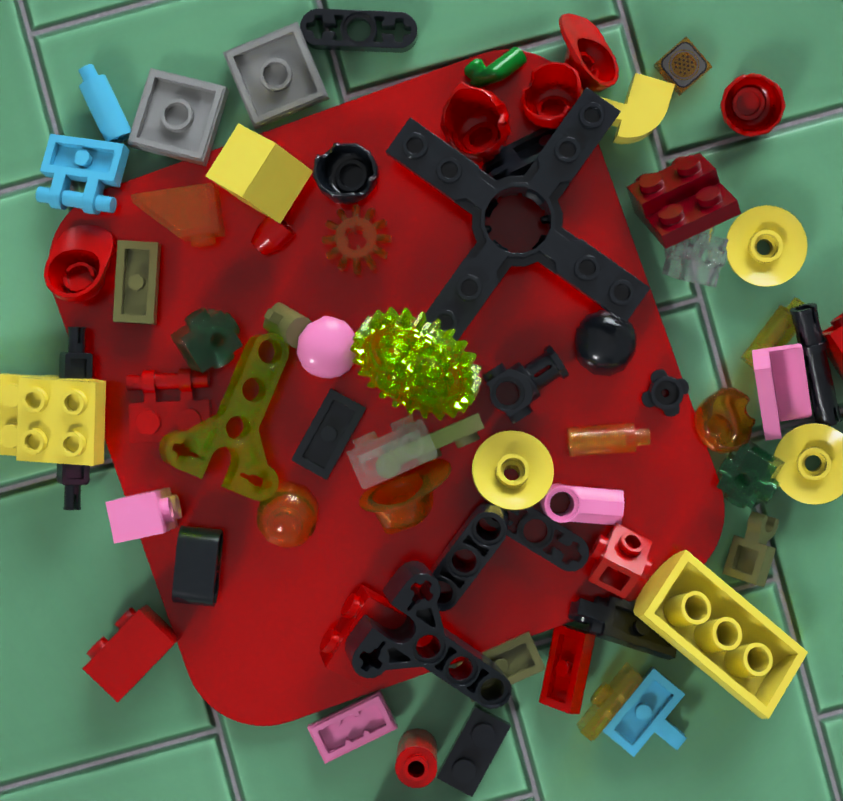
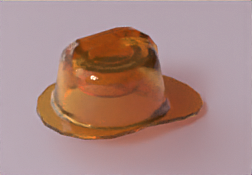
(406, 498)

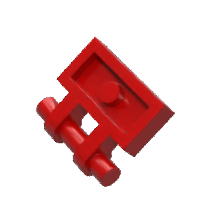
(154, 419)

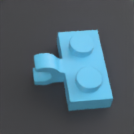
(647, 713)

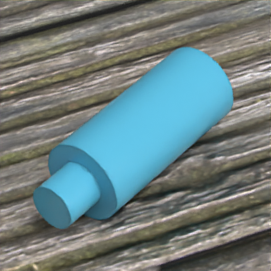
(103, 105)

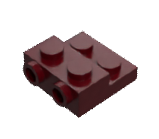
(682, 200)

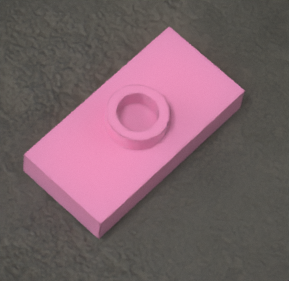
(352, 726)

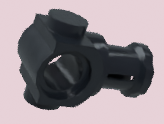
(524, 379)

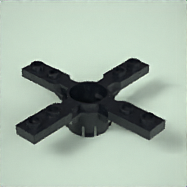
(544, 184)

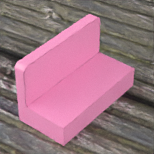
(781, 386)

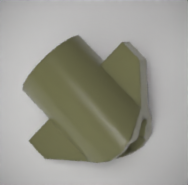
(285, 322)

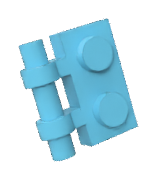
(84, 161)

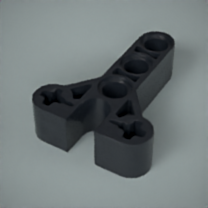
(398, 646)

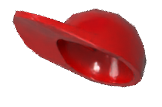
(588, 53)
(79, 263)

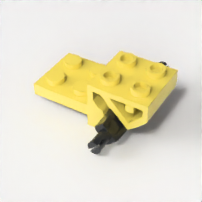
(57, 418)

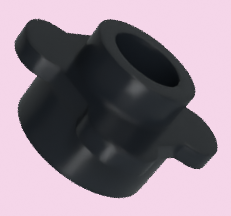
(676, 389)

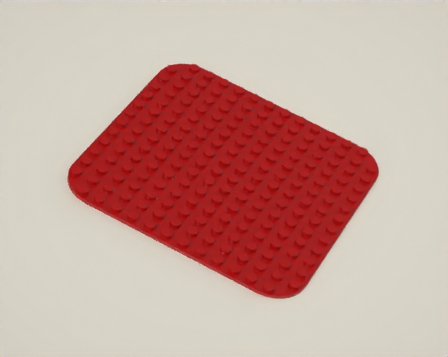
(262, 639)

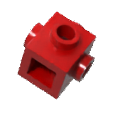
(626, 554)

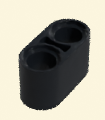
(197, 566)

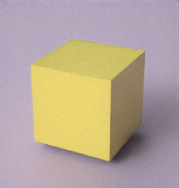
(259, 173)

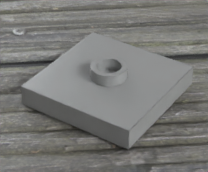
(276, 75)
(178, 117)

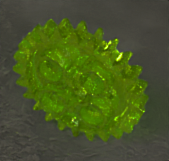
(416, 363)

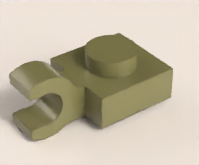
(750, 556)

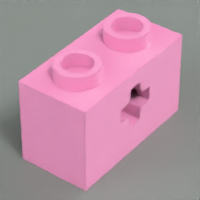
(143, 514)

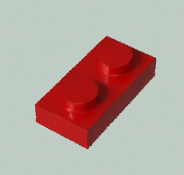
(567, 669)

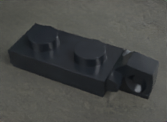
(616, 622)

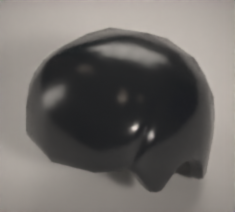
(346, 173)
(604, 343)

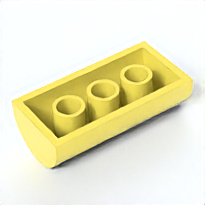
(720, 632)

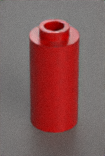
(416, 758)

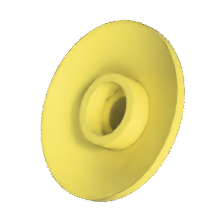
(784, 237)
(517, 452)
(807, 485)

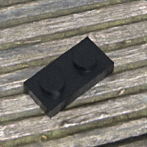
(329, 434)
(473, 750)

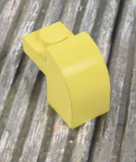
(642, 110)

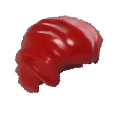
(475, 122)

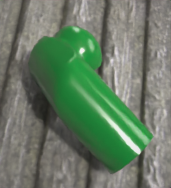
(496, 71)

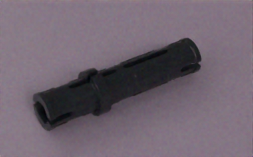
(818, 372)

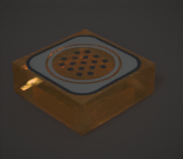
(683, 65)

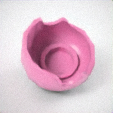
(326, 347)

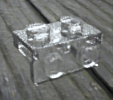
(392, 454)

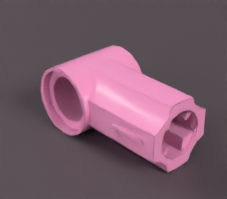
(587, 505)

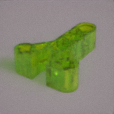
(246, 449)

